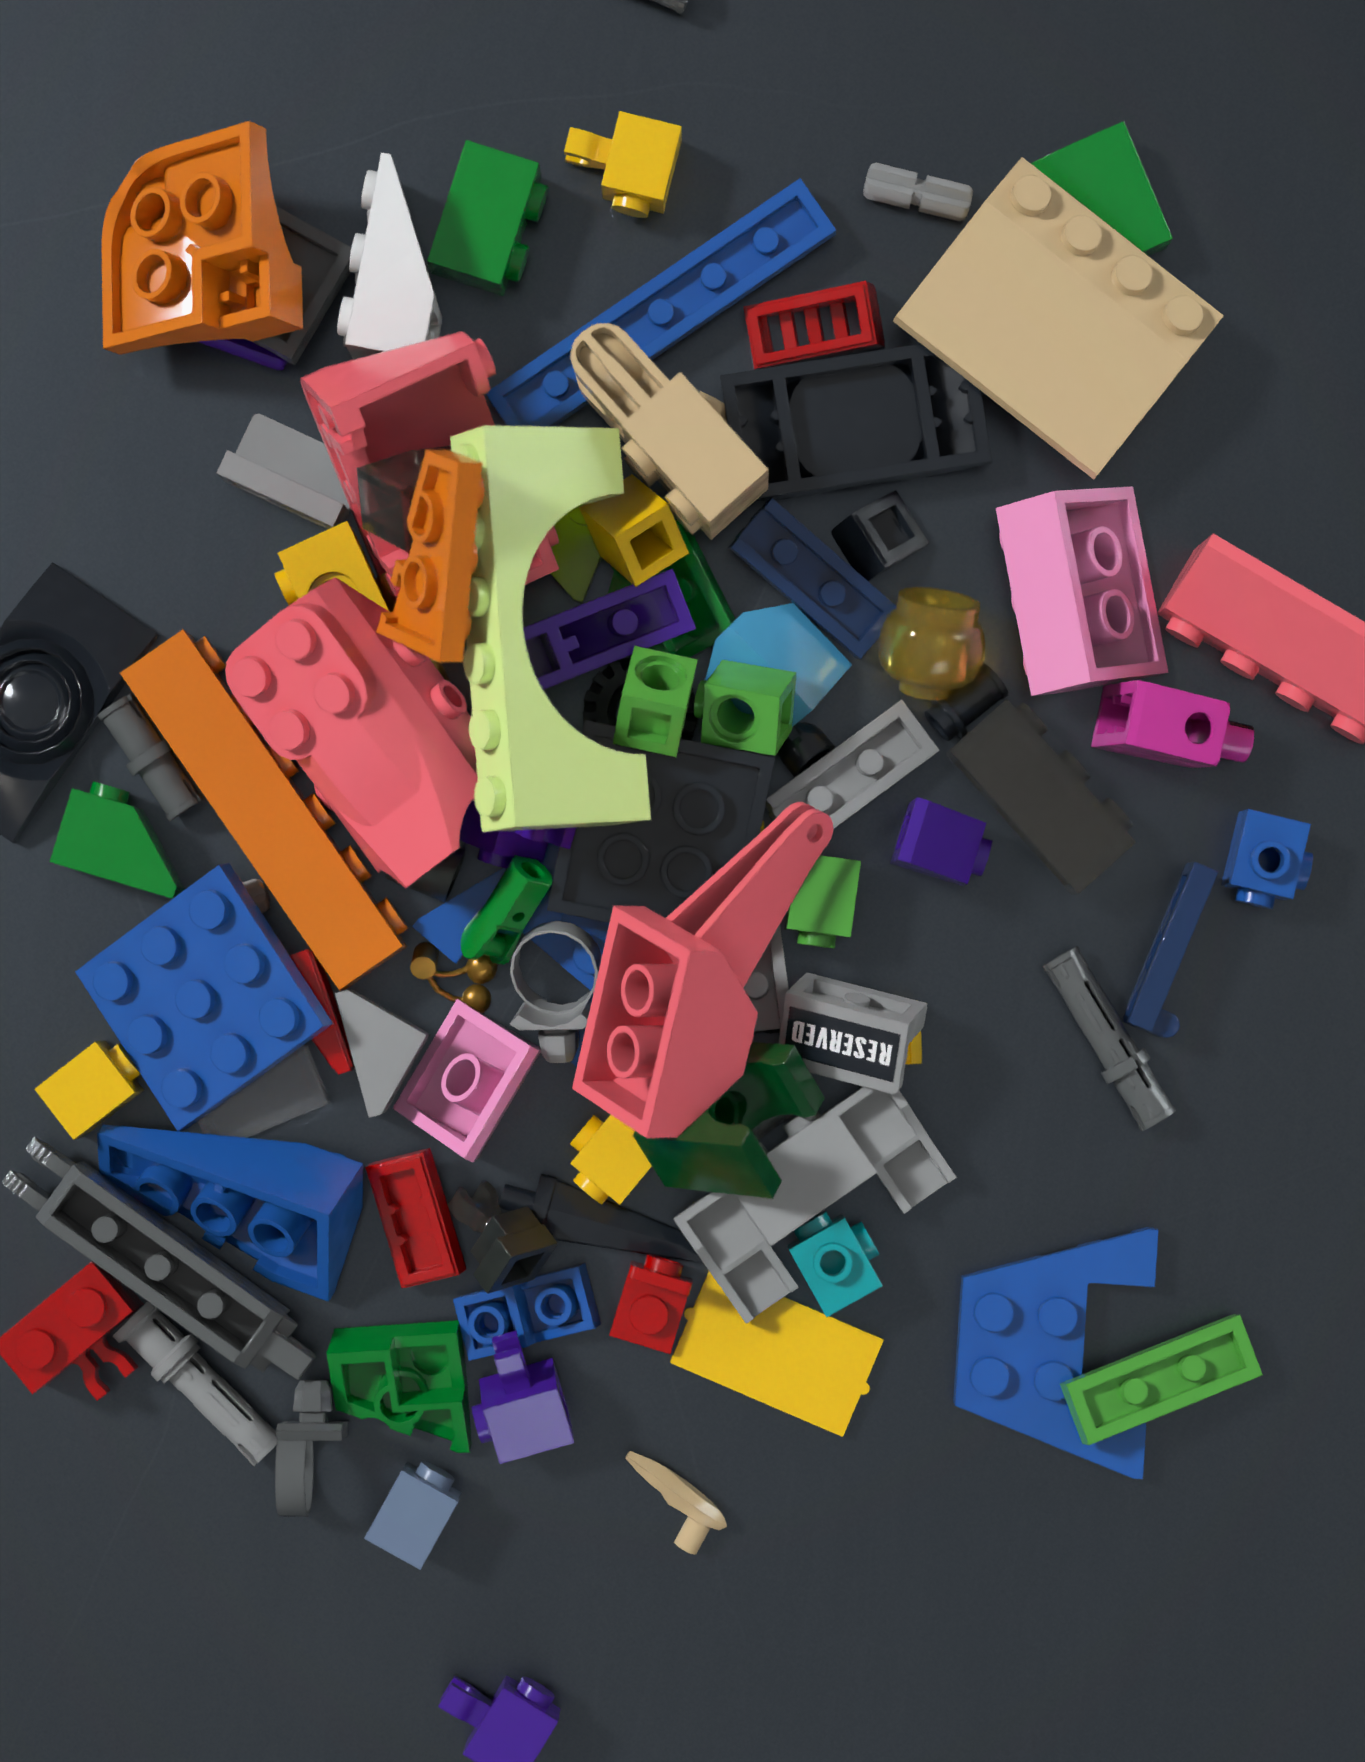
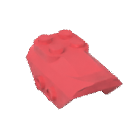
(364, 724)

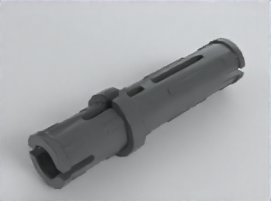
(1116, 1050)

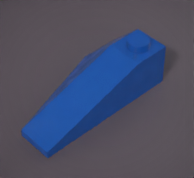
(266, 1197)

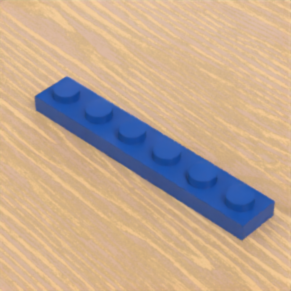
(675, 301)

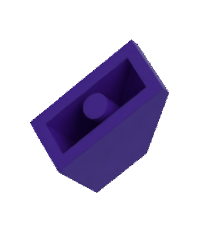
(941, 843)

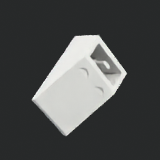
(393, 288)

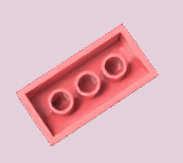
(1272, 630)

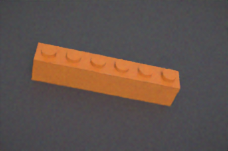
(265, 810)

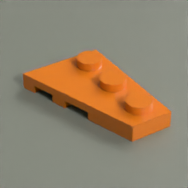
(436, 576)

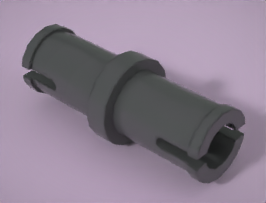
(150, 757)

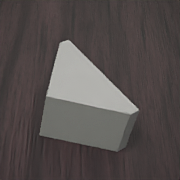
(380, 1046)

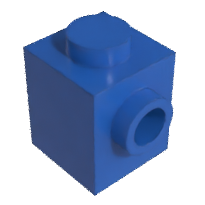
(1267, 858)

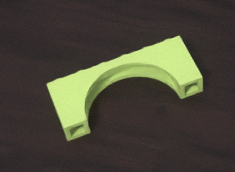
(528, 757)

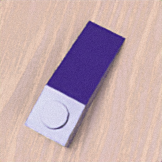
(607, 629)

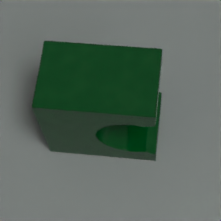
(719, 1146)

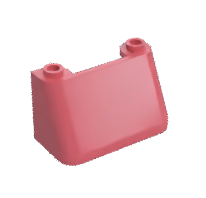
(399, 405)

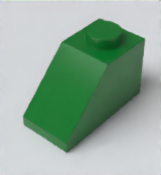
(114, 842)

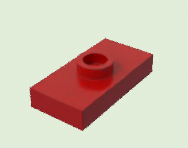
(416, 1218)

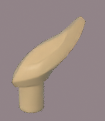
(684, 1497)

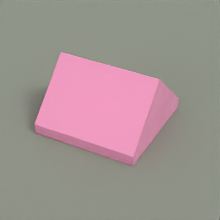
(466, 1080)

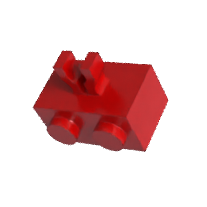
(69, 1326)

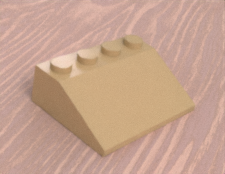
(1057, 317)

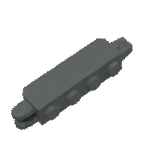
(162, 1264)

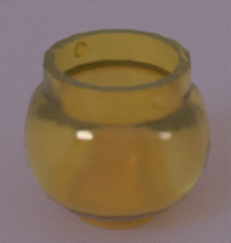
(932, 642)

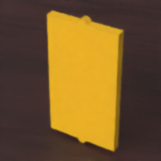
(781, 1357)

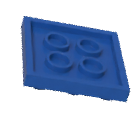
(203, 997)

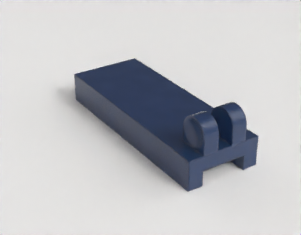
(813, 577)
(1166, 953)

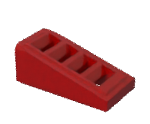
(868, 314)
(333, 1040)

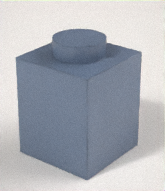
(414, 1513)

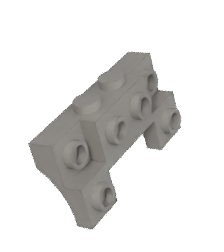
(817, 1166)

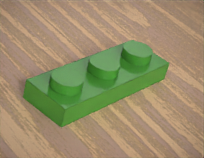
(1161, 1379)

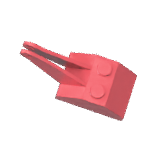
(670, 993)

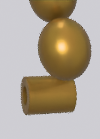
(479, 971)

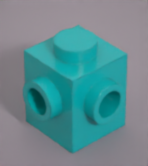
(835, 1260)

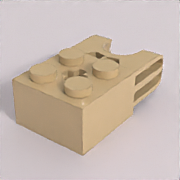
(668, 431)

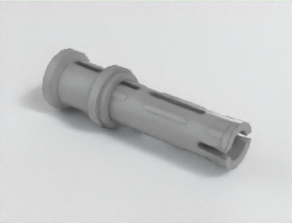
(177, 1360)

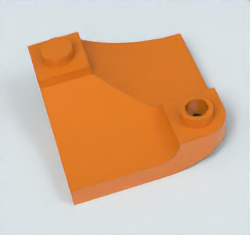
(198, 247)

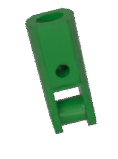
(507, 911)

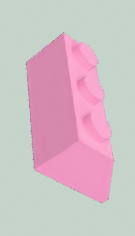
(1081, 589)

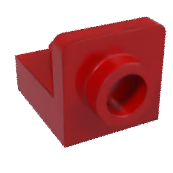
(652, 1303)

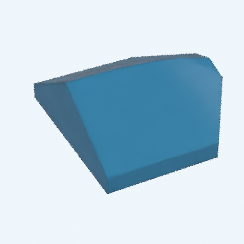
(785, 641)

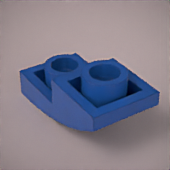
(538, 1310)

